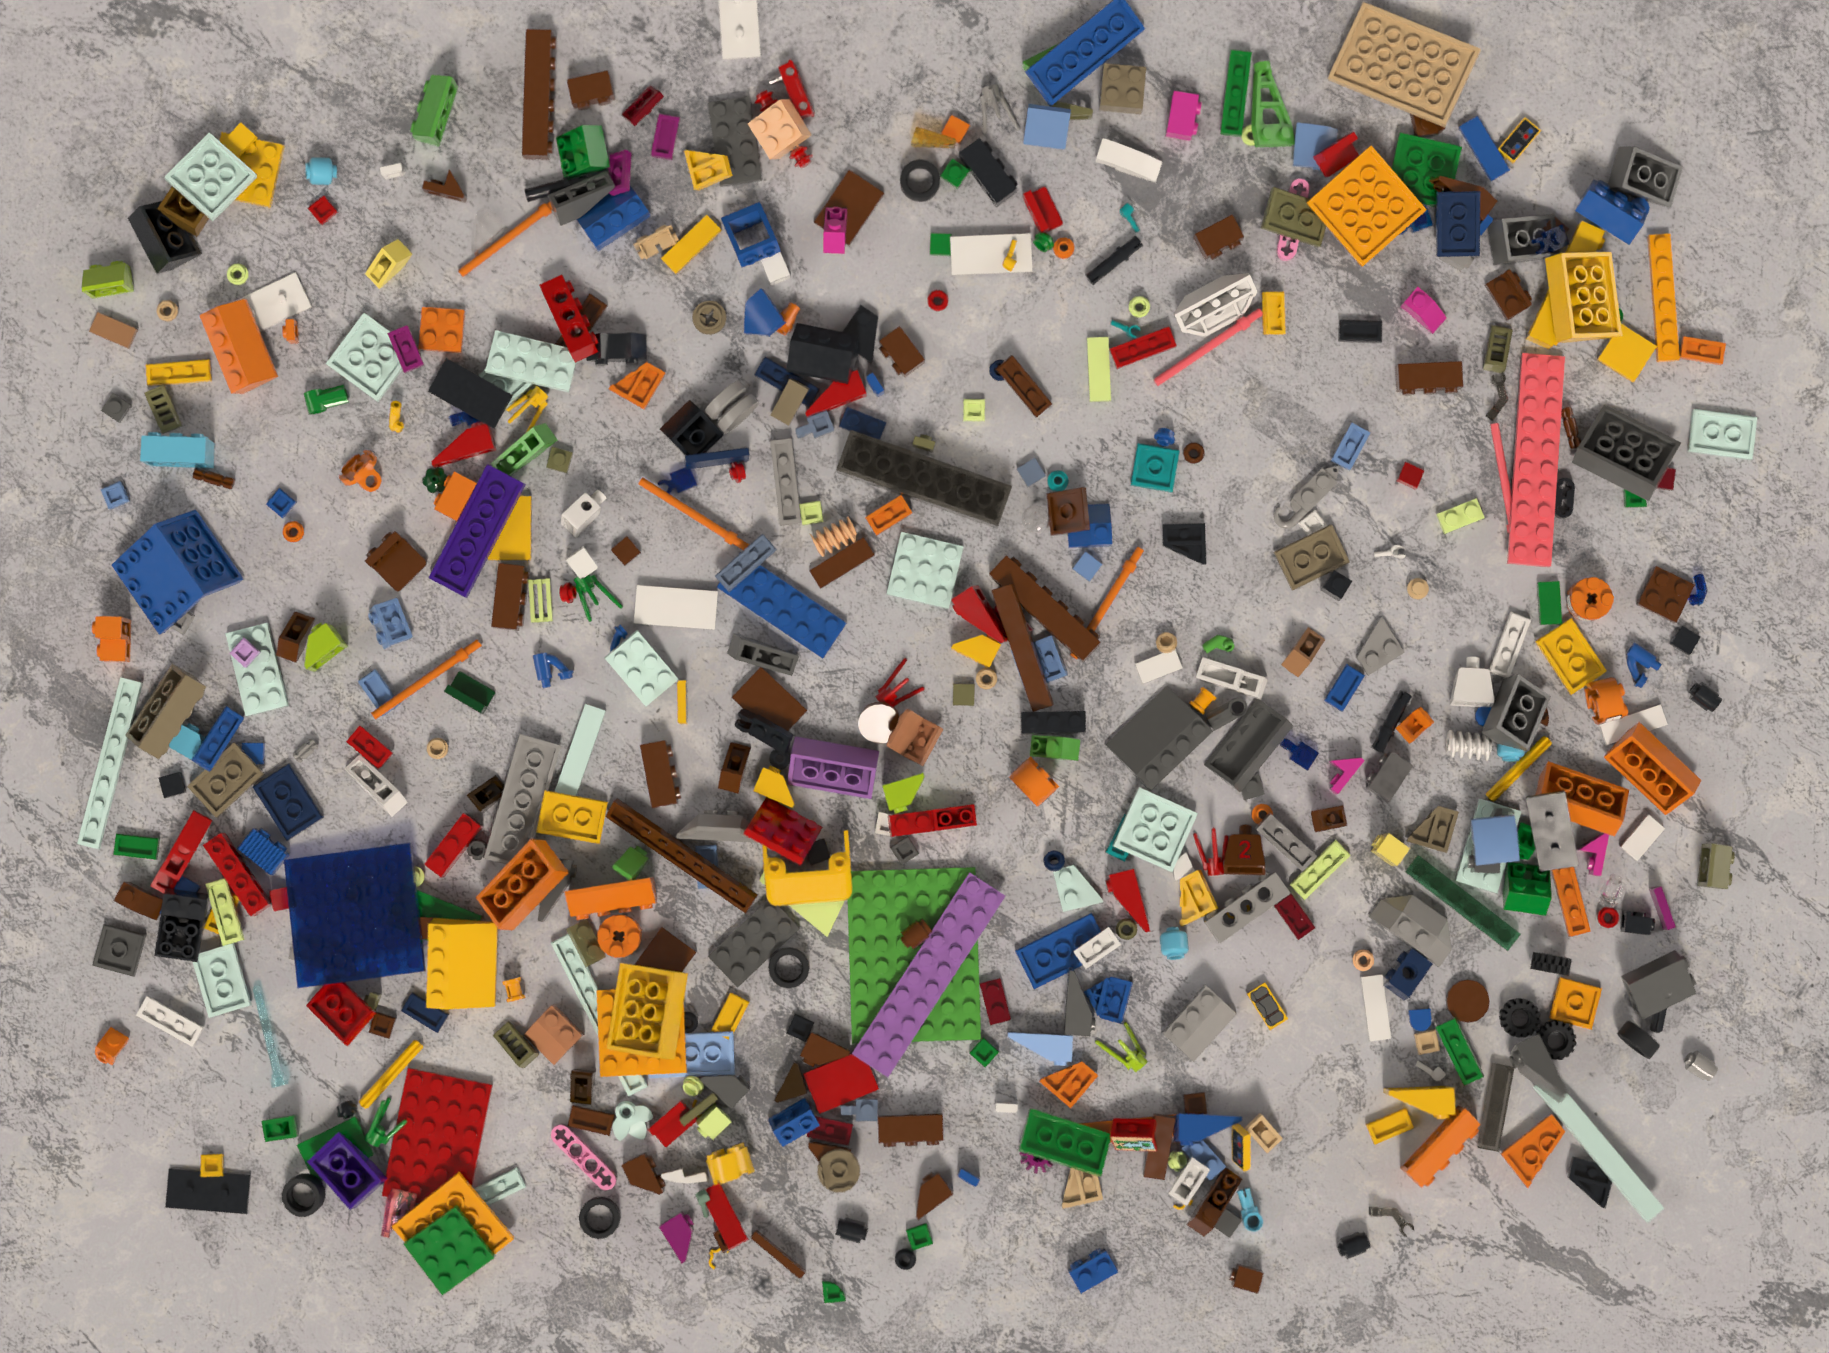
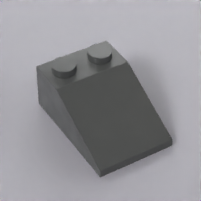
(1644, 176)
(1513, 236)
(1537, 1066)

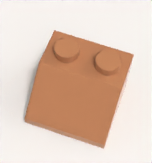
(553, 1034)

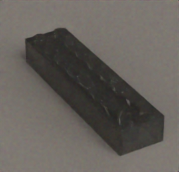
(924, 479)

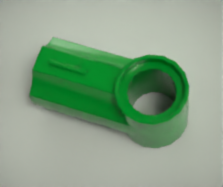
(320, 400)

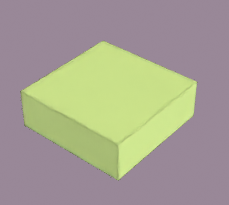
(974, 410)
(811, 513)

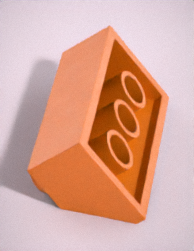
(238, 346)
(1653, 769)
(611, 897)
(1440, 1146)

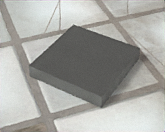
(119, 950)

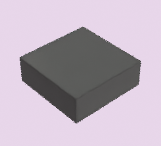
(904, 850)
(1228, 1223)

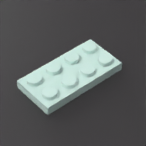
(531, 361)
(261, 681)
(1484, 881)

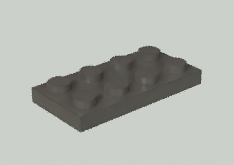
(735, 139)
(753, 942)

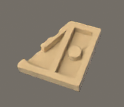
(1081, 1189)

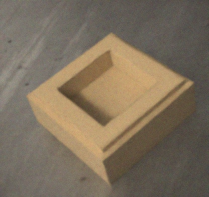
(1426, 1042)

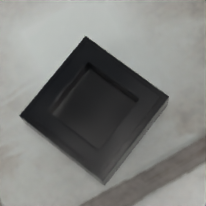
(1685, 640)
(172, 785)
(818, 852)
(800, 1027)

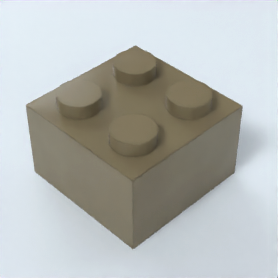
(1122, 88)

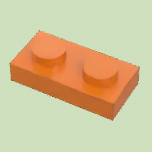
(1702, 350)
(888, 515)

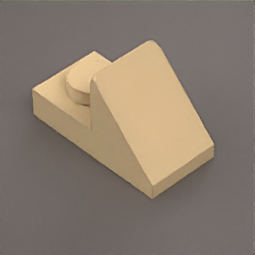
(1263, 1133)

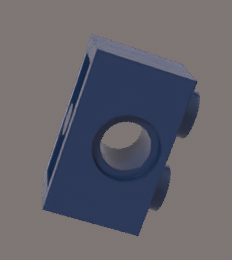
(1417, 966)

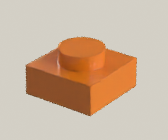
(290, 331)

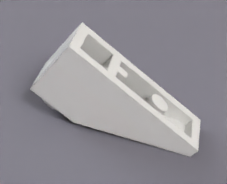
(376, 785)

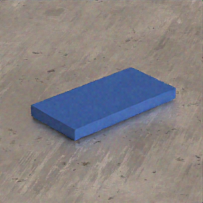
(1053, 953)

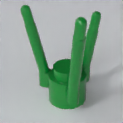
(587, 585)
(376, 1133)

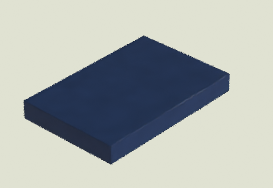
(1457, 223)
(288, 802)

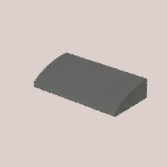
(1248, 745)

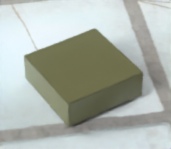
(963, 694)

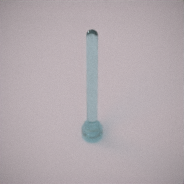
(278, 1077)

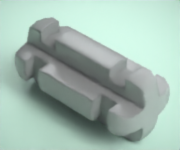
(305, 750)

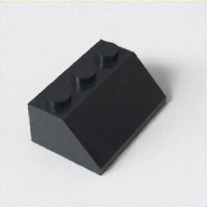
(162, 239)
(822, 353)

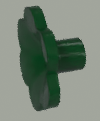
(434, 486)

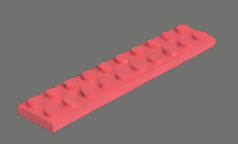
(1536, 460)

